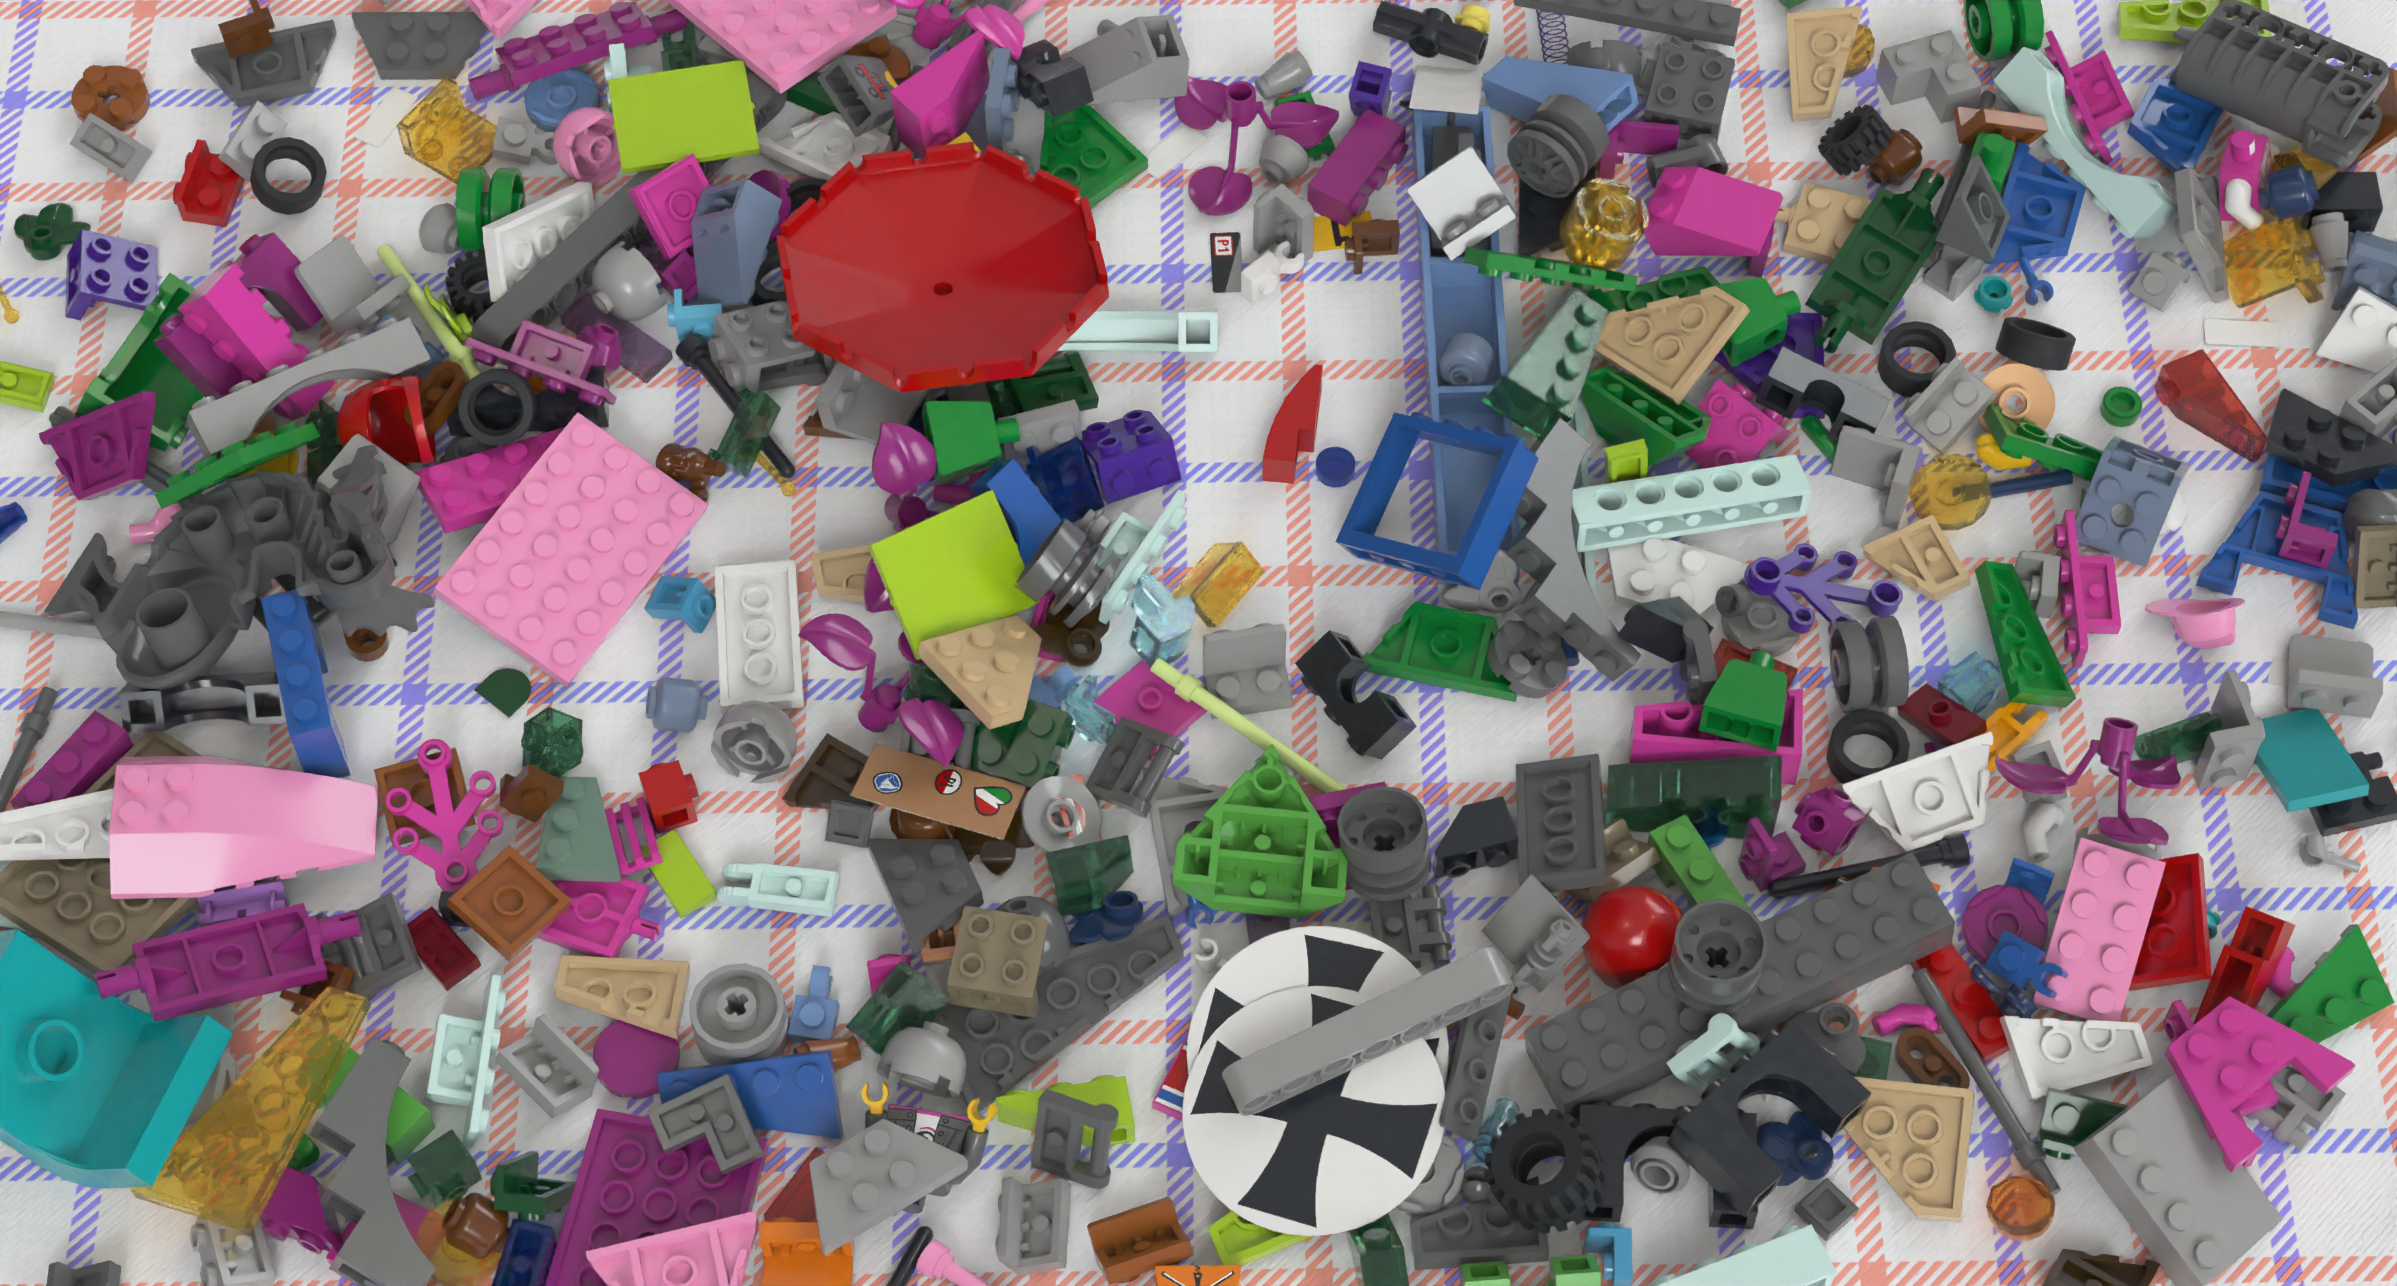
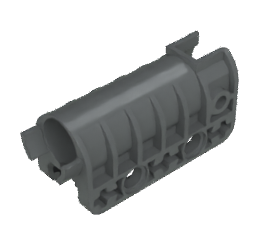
(2284, 84)

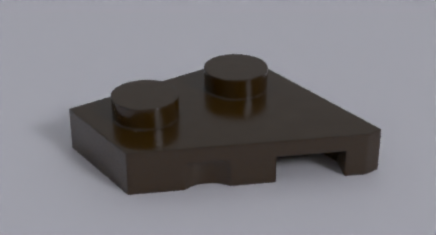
(827, 775)
(2082, 1269)

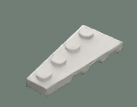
(528, 235)

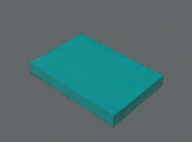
(2307, 761)

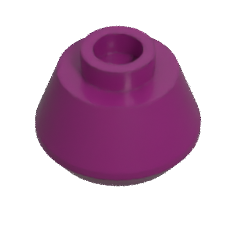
(607, 342)

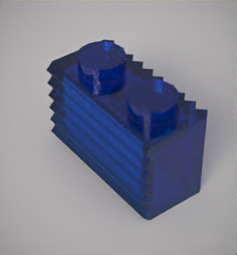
(526, 1255)

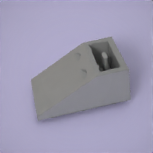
(1135, 61)

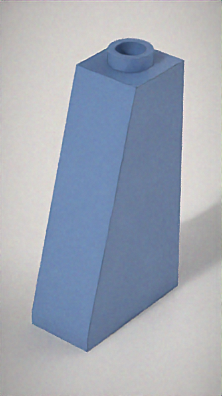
(1522, 85)

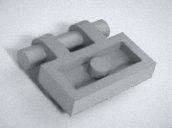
(2304, 1104)

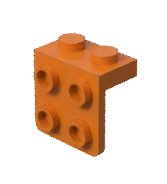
(795, 1256)

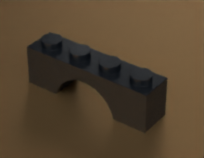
(554, 409)
(241, 697)

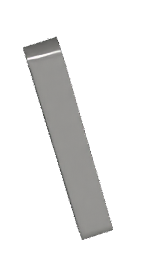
(1367, 1031)

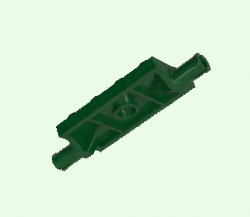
(1877, 263)

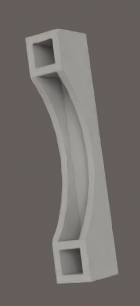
(386, 353)

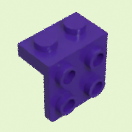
(1131, 455)

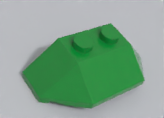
(1632, 411)

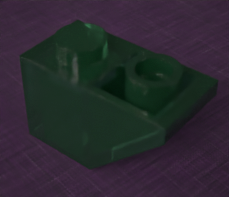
(1088, 873)
(1378, 1254)

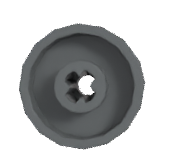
(1869, 663)

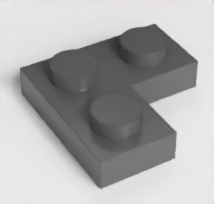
(711, 1112)

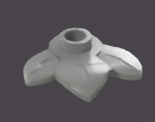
(1498, 580)

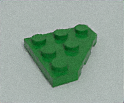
(1089, 153)
(235, 461)

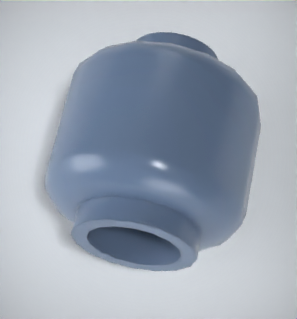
(1466, 360)
(675, 704)

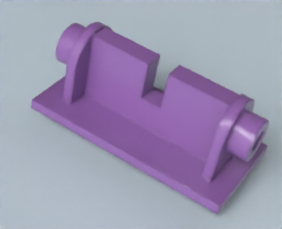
(236, 903)

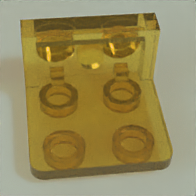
(2272, 262)

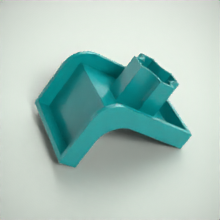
(92, 1079)

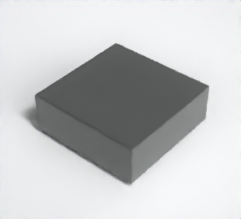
(849, 822)
(1826, 1209)

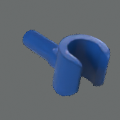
(2034, 284)
(1194, 906)

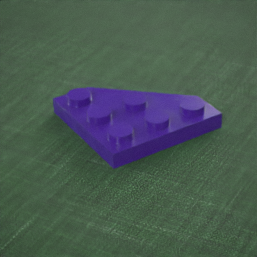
(1799, 339)

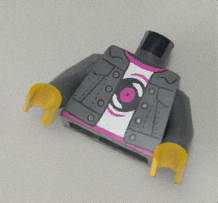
(942, 1128)

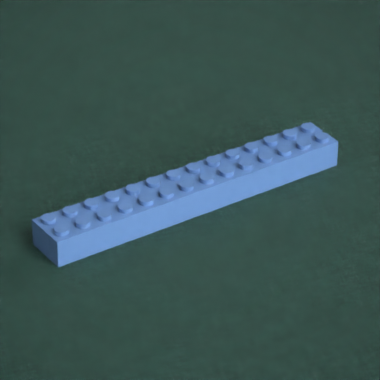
(1454, 303)

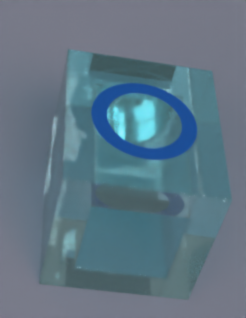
(1972, 683)

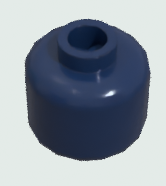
(2289, 192)

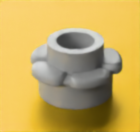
(1095, 525)

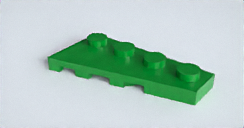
(1550, 270)
(2021, 644)

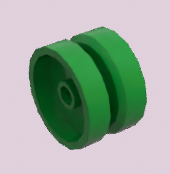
(2003, 26)
(485, 200)

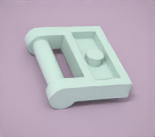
(1702, 1061)

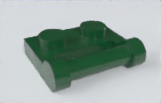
(1055, 383)

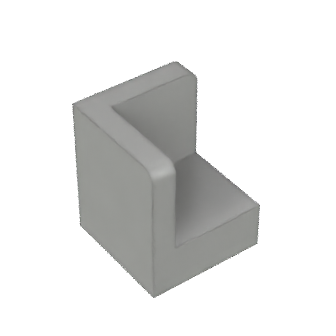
(1953, 272)

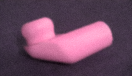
(147, 531)

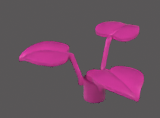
(993, 22)

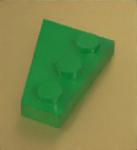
(1679, 284)
(2034, 442)
(2336, 991)

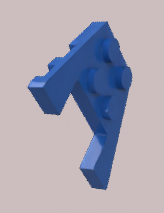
(2255, 544)

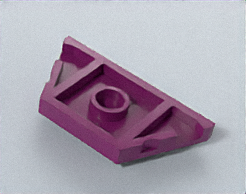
(104, 446)

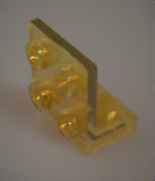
(446, 133)

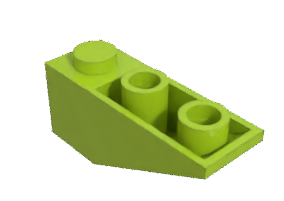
(1021, 1106)

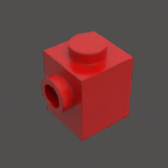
(669, 795)

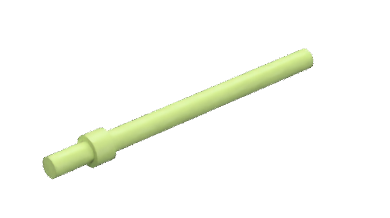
(457, 352)
(1190, 689)

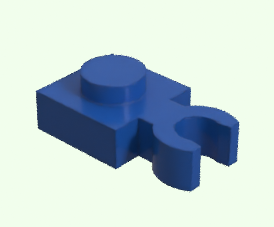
(2020, 963)

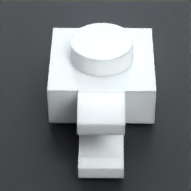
(1263, 274)

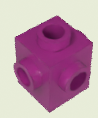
(1827, 820)

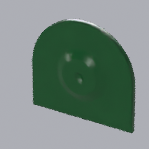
(505, 690)

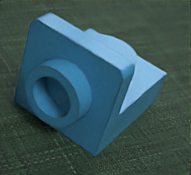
(682, 600)
(1616, 1249)

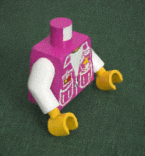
(2242, 173)

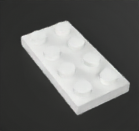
(759, 634)

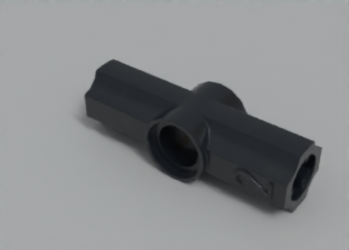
(1430, 32)

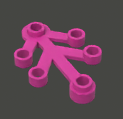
(447, 823)

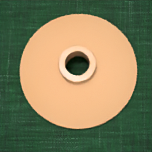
(2029, 385)

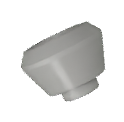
(1282, 159)
(439, 230)
(1659, 1167)

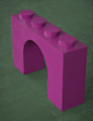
(270, 269)

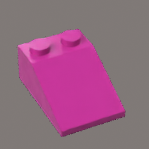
(942, 96)
(1708, 214)

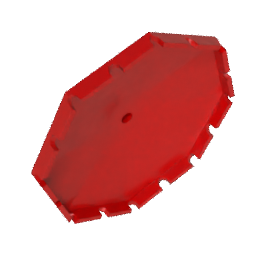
(941, 267)

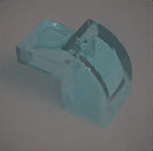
(1161, 623)

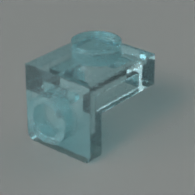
(1090, 719)

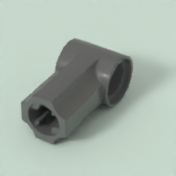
(1697, 152)

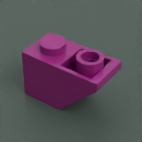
(298, 1214)

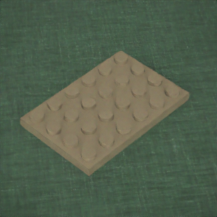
(71, 899)

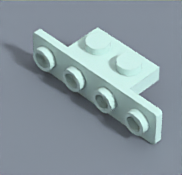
(1135, 546)
(461, 1060)

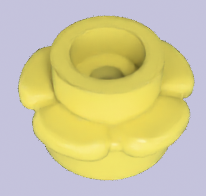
(1474, 18)

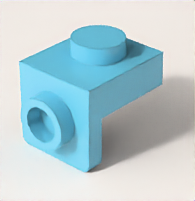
(693, 318)

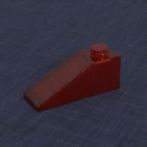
(2207, 403)

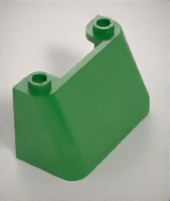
(144, 367)

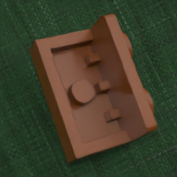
(1138, 1241)

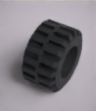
(1527, 1144)

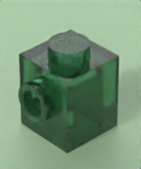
(443, 1169)

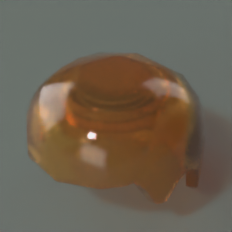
(2020, 1208)

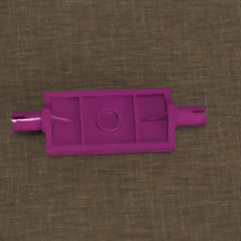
(572, 45)
(229, 960)

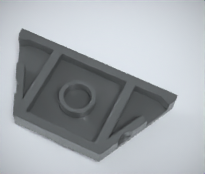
(419, 42)
(273, 72)
(925, 883)

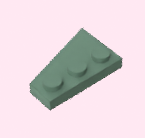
(577, 836)

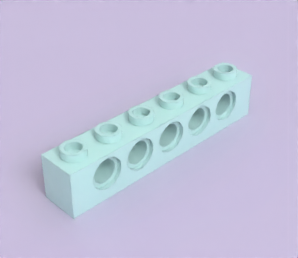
(1689, 502)

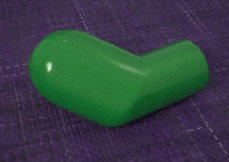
(1818, 433)

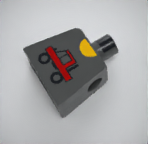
(860, 91)

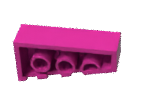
(248, 335)
(1672, 734)

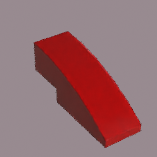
(1293, 428)
(2248, 962)

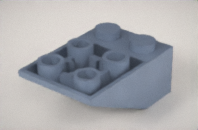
(731, 240)

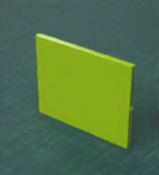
(681, 114)
(952, 571)

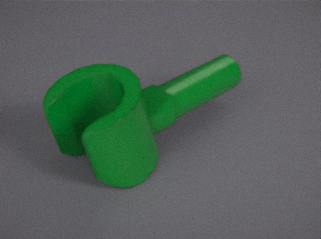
(305, 1154)

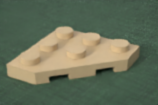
(1671, 339)
(987, 667)
(1918, 1143)

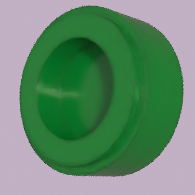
(2121, 406)

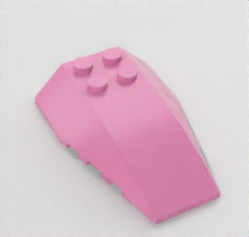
(226, 822)

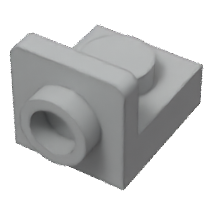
(2043, 574)

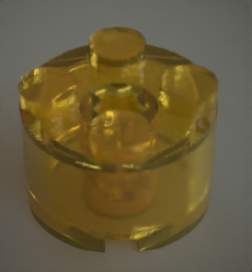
(1603, 224)

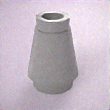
(1285, 75)
(2331, 240)

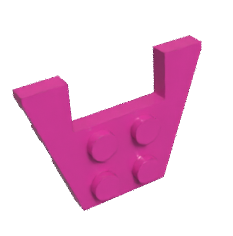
(2235, 1055)

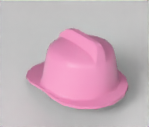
(2200, 622)

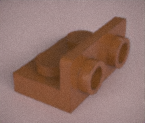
(2012, 126)

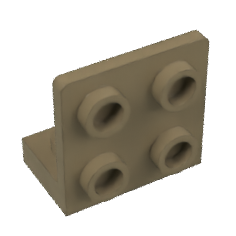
(997, 961)

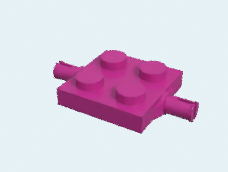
(601, 917)

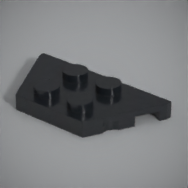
(1541, 217)
(2325, 443)

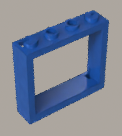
(1490, 519)

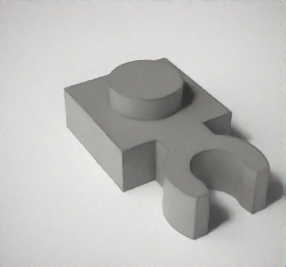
(518, 141)

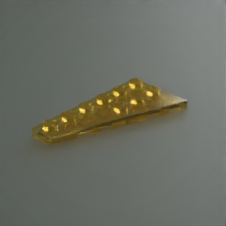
(247, 1137)

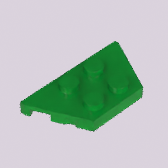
(1441, 650)

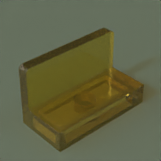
(1219, 581)

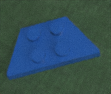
(2173, 124)
(2041, 209)

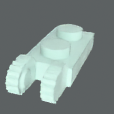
(781, 888)

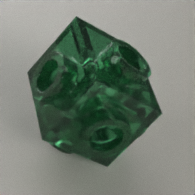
(552, 742)

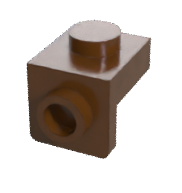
(248, 32)
(1371, 239)
(529, 792)
(337, 977)

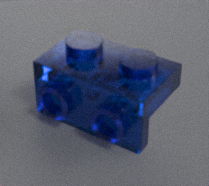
(1065, 479)

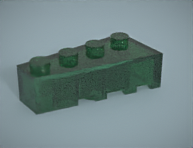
(1551, 368)
(1663, 791)

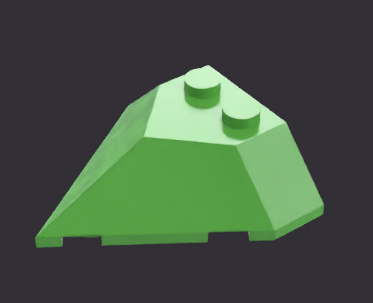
(1262, 849)

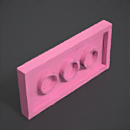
(2100, 930)

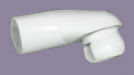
(2176, 515)
(2036, 827)

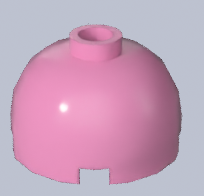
(587, 145)

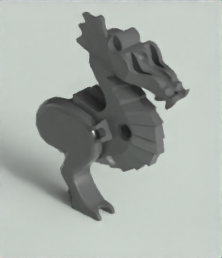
(222, 551)

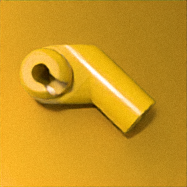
(1989, 453)

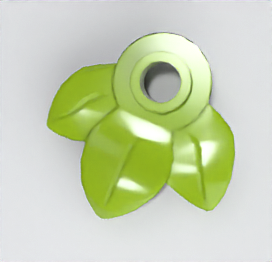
(460, 325)

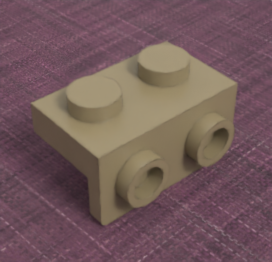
(2375, 566)

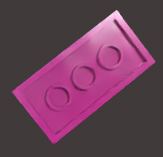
(477, 485)

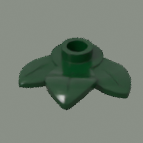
(49, 230)

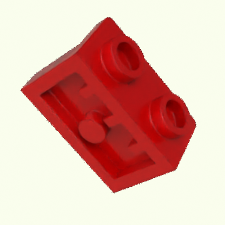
(207, 188)

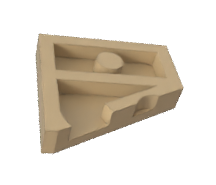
(1920, 559)

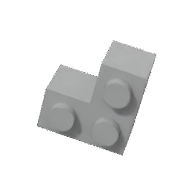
(1932, 69)

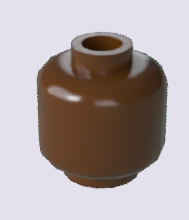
(1897, 160)
(475, 1225)

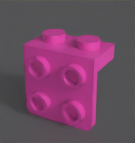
(1737, 427)

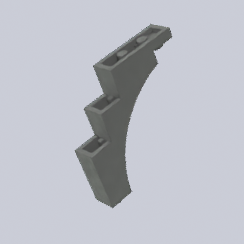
(356, 1126)

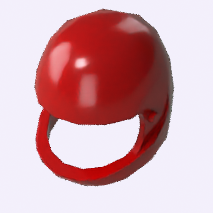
(378, 416)
(1629, 933)

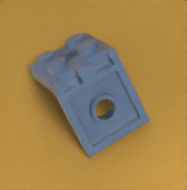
(992, 117)
(2371, 266)
(2134, 478)

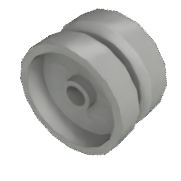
(739, 1015)

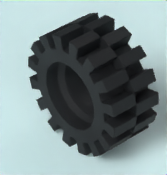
(1855, 140)
(461, 279)

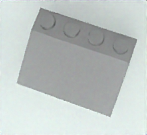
(2176, 1186)

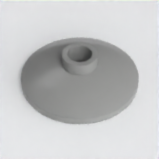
(1042, 803)

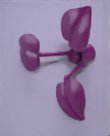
(1206, 101)
(898, 463)
(847, 645)
(2115, 751)

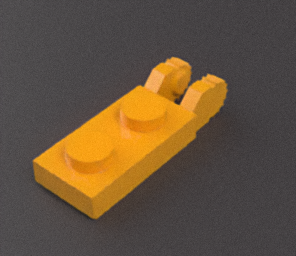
(2009, 733)

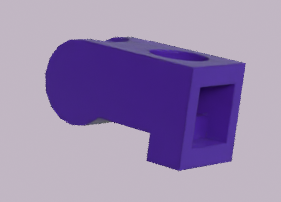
(1370, 89)

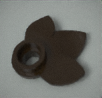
(1060, 639)
(994, 852)

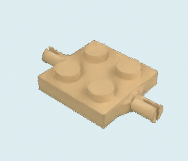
(1820, 222)

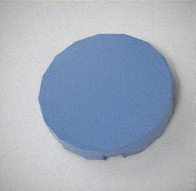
(557, 95)

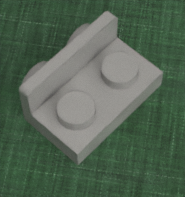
(1947, 405)
(232, 1255)

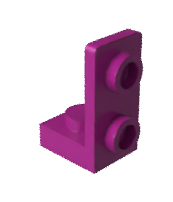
(1638, 139)
(2299, 541)
(1768, 858)

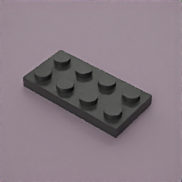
(1561, 823)

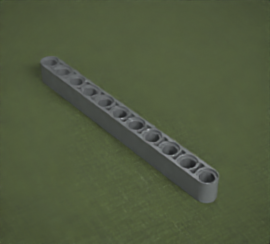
(568, 268)

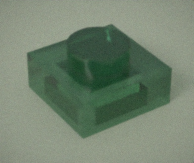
(1876, 1059)

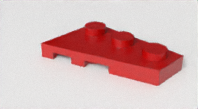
(2177, 932)

